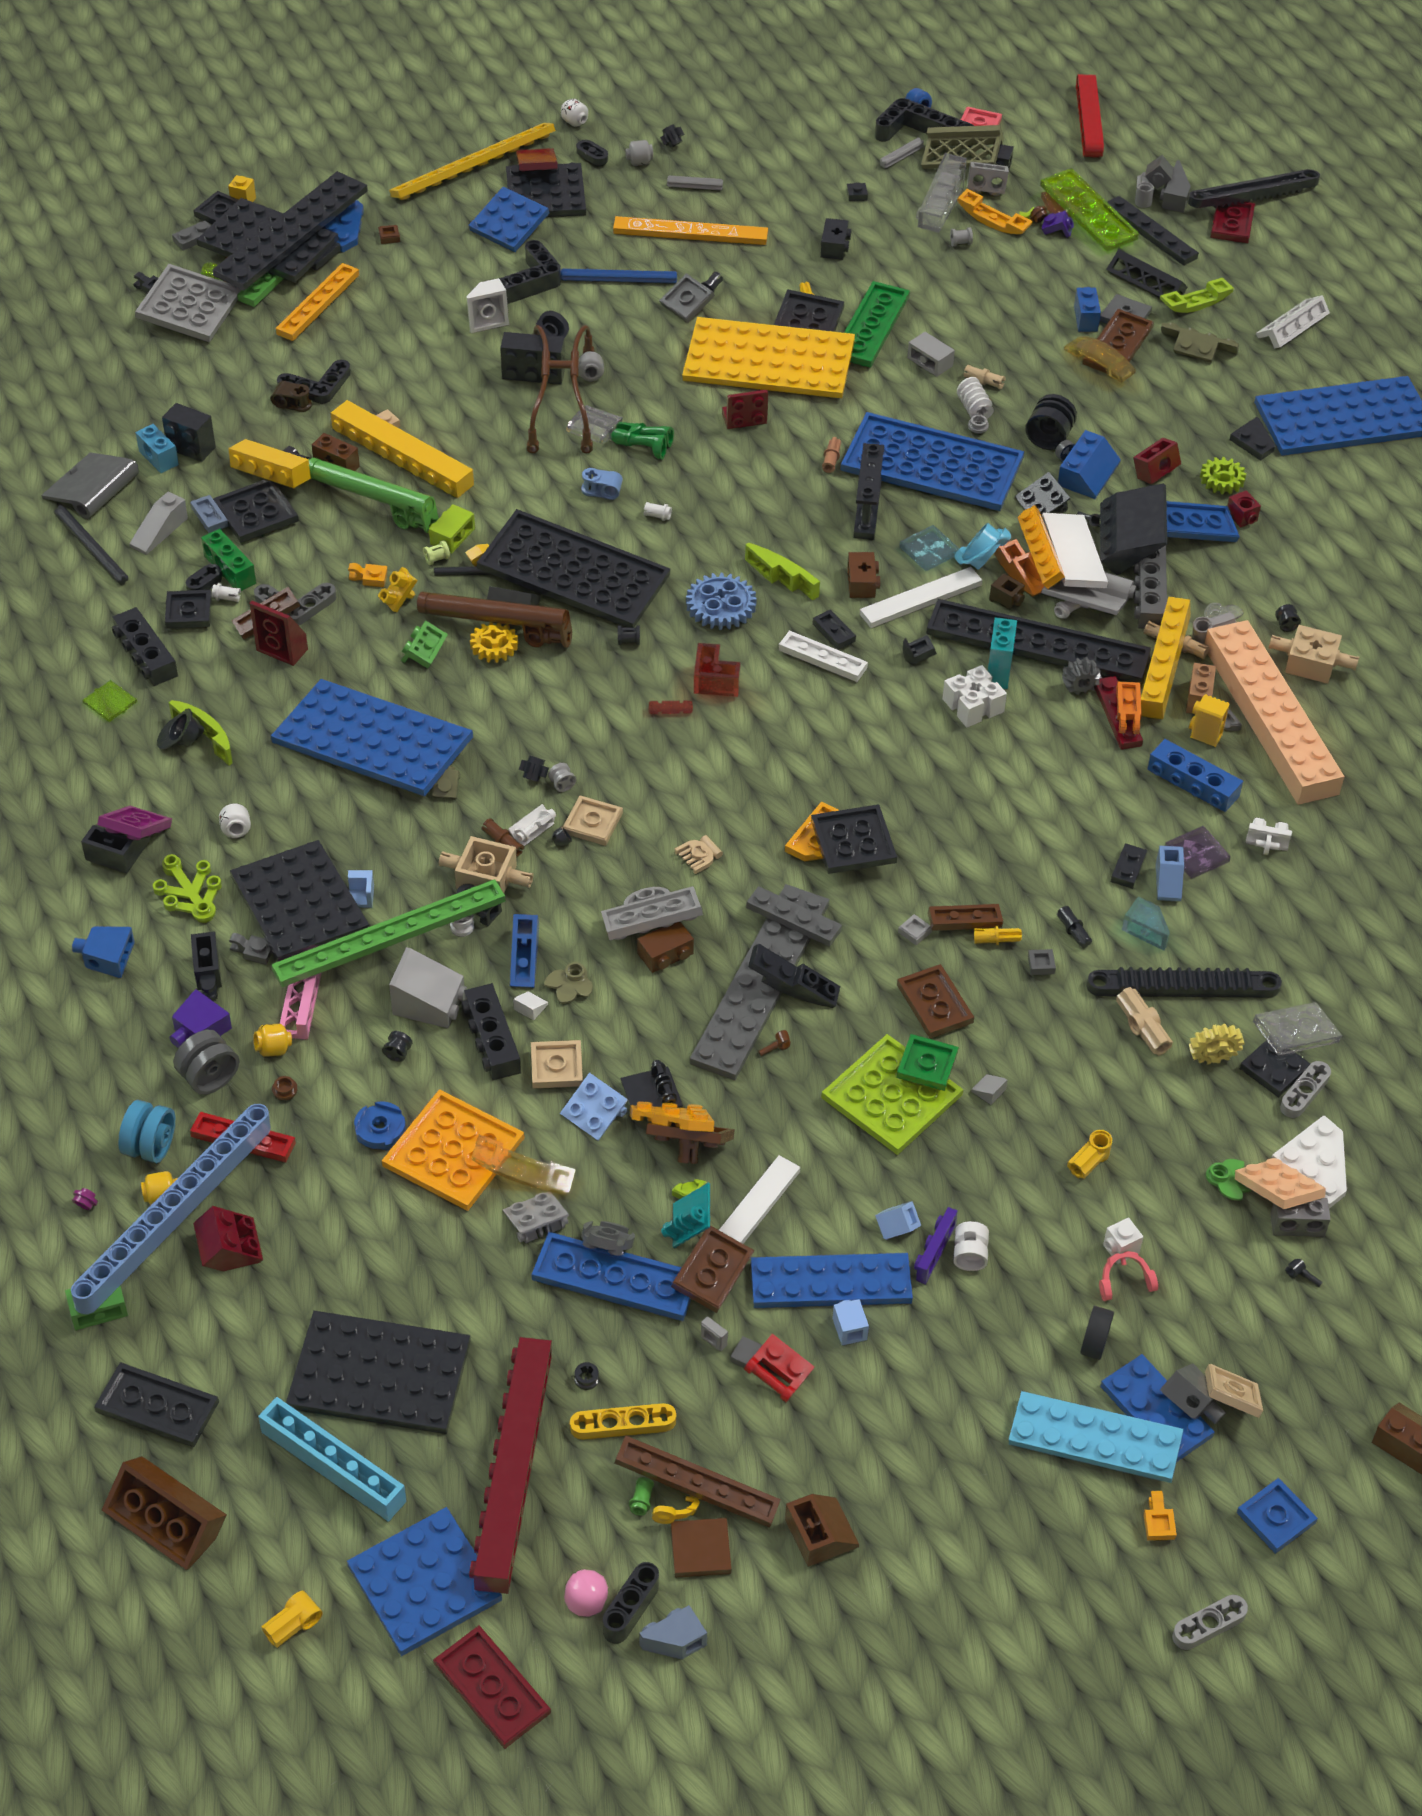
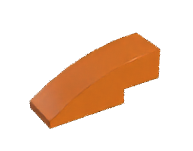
(1020, 566)

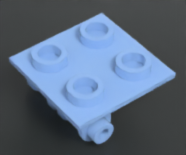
(594, 1106)

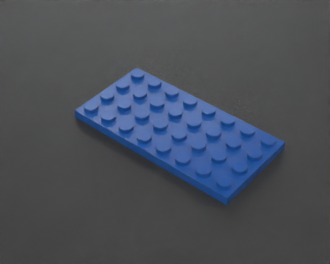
(1342, 415)
(937, 461)
(372, 737)

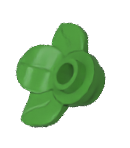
(1223, 1177)

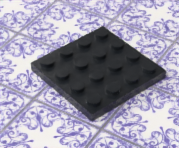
(556, 189)

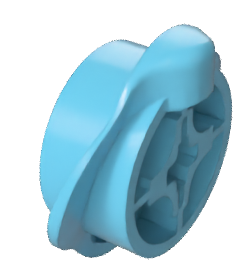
(982, 546)

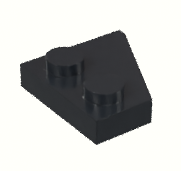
(1254, 439)

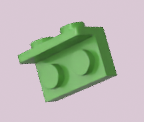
(425, 644)

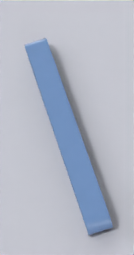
(170, 1209)

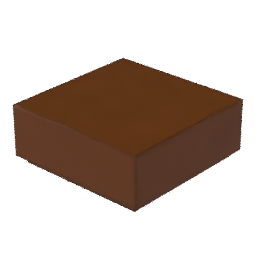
(389, 234)

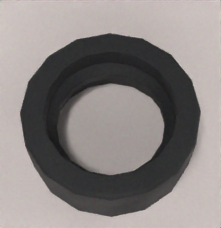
(1097, 1332)

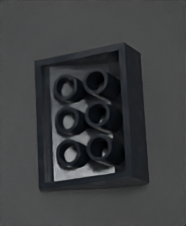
(1132, 526)

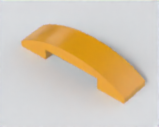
(972, 204)

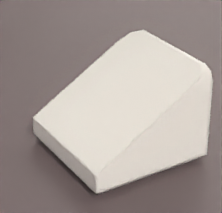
(529, 1005)

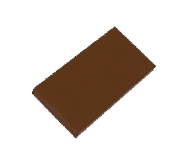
(1123, 333)

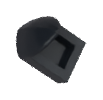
(918, 650)

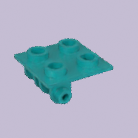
(690, 1216)

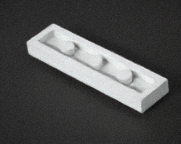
(823, 656)

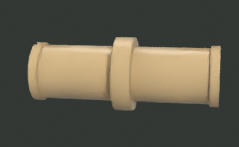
(985, 376)

